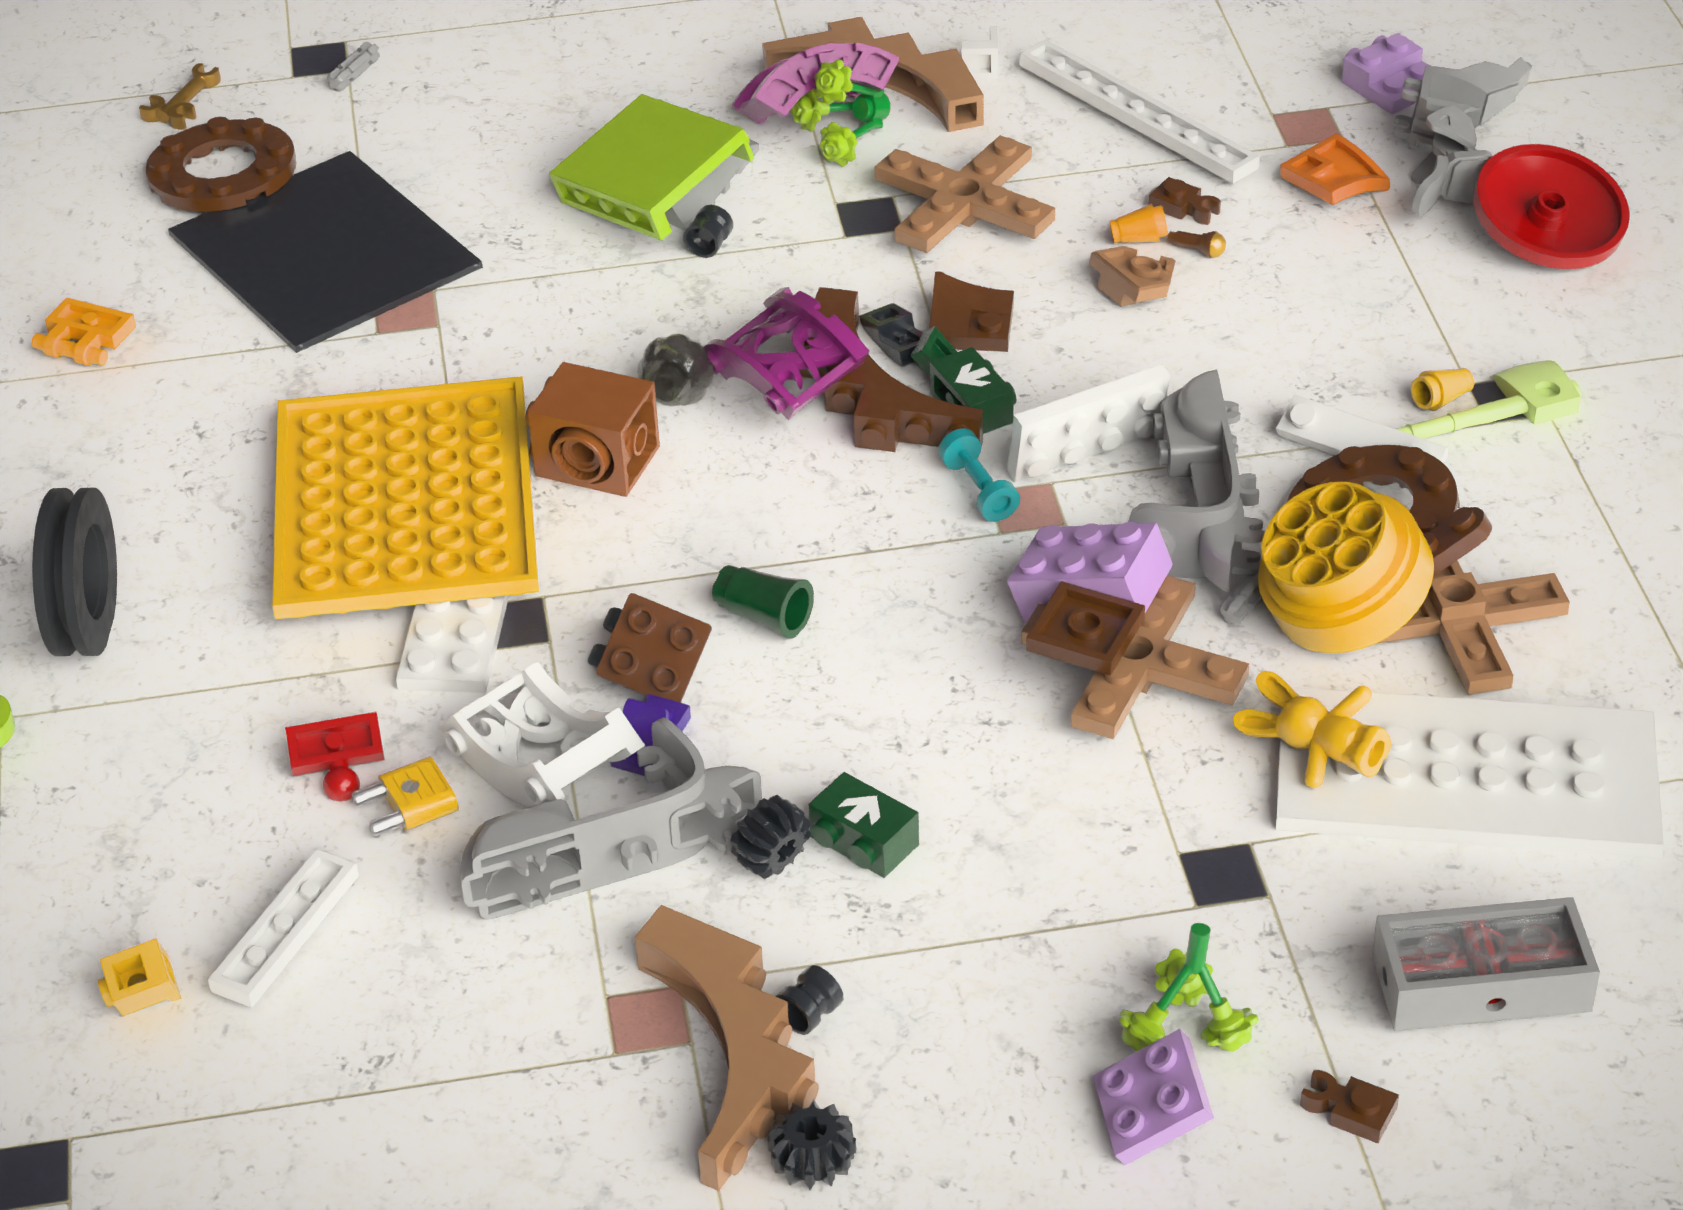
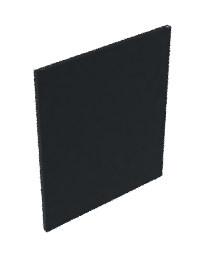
(325, 251)

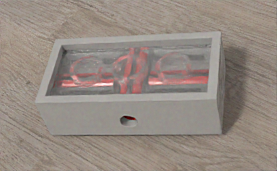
(1484, 963)

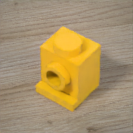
(138, 963)

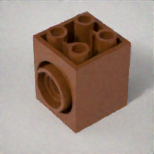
(593, 428)

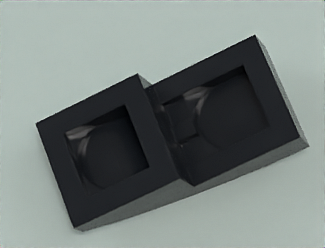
(892, 331)

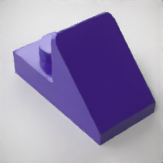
(641, 717)

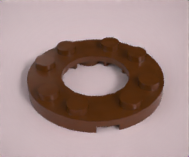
(267, 174)
(1412, 468)

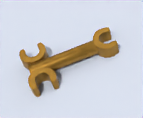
(178, 106)

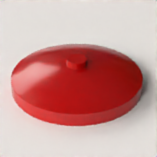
(1551, 206)

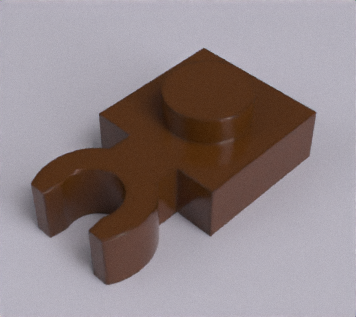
(1184, 199)
(1355, 1108)

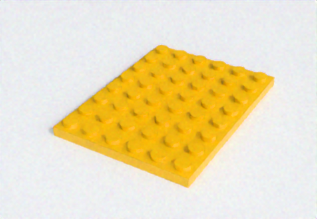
(403, 498)

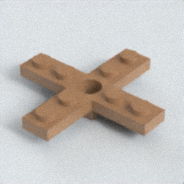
(964, 195)
(1466, 611)
(1154, 660)

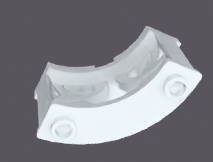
(586, 737)

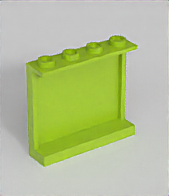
(646, 163)

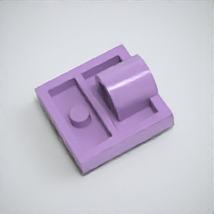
(1152, 1097)

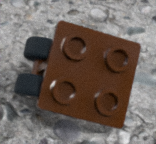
(650, 648)

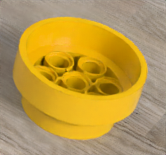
(1343, 567)

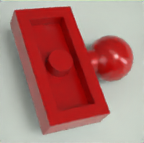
(334, 747)

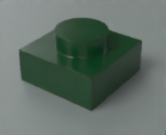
(930, 348)

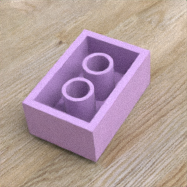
(1110, 559)

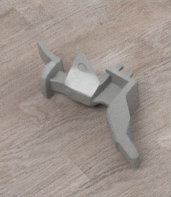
(1446, 117)

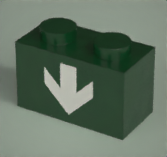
(972, 382)
(864, 824)

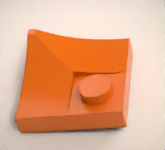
(1335, 170)

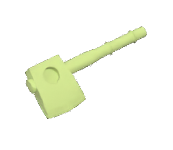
(1532, 389)

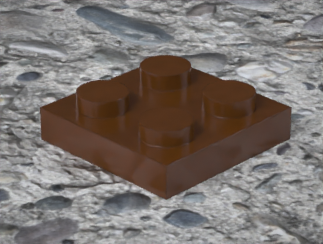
(1085, 628)

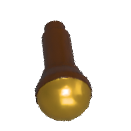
(1210, 244)

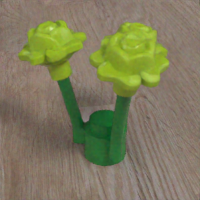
(832, 84)

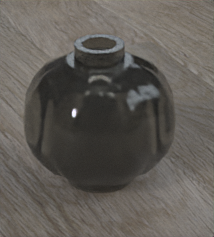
(671, 364)

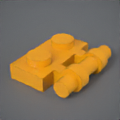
(90, 325)

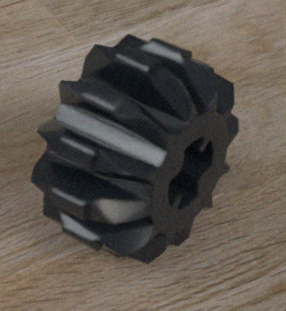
(770, 836)
(812, 1144)

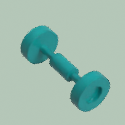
(997, 498)

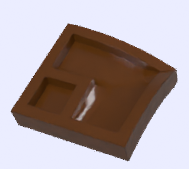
(971, 314)

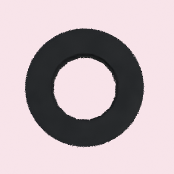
(74, 571)

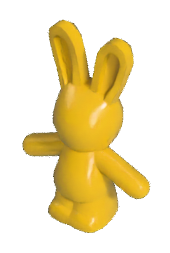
(1309, 725)

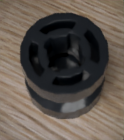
(708, 231)
(811, 997)

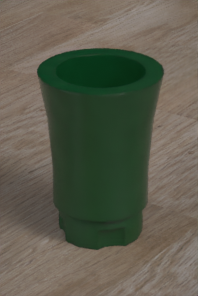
(765, 598)

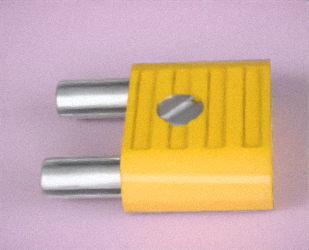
(414, 793)

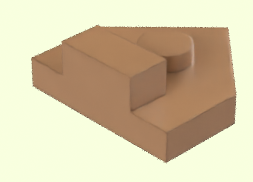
(1131, 277)

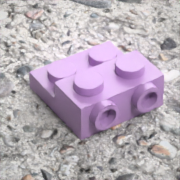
(1381, 70)

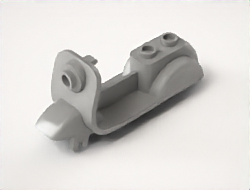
(1200, 446)
(549, 855)

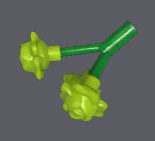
(1188, 980)

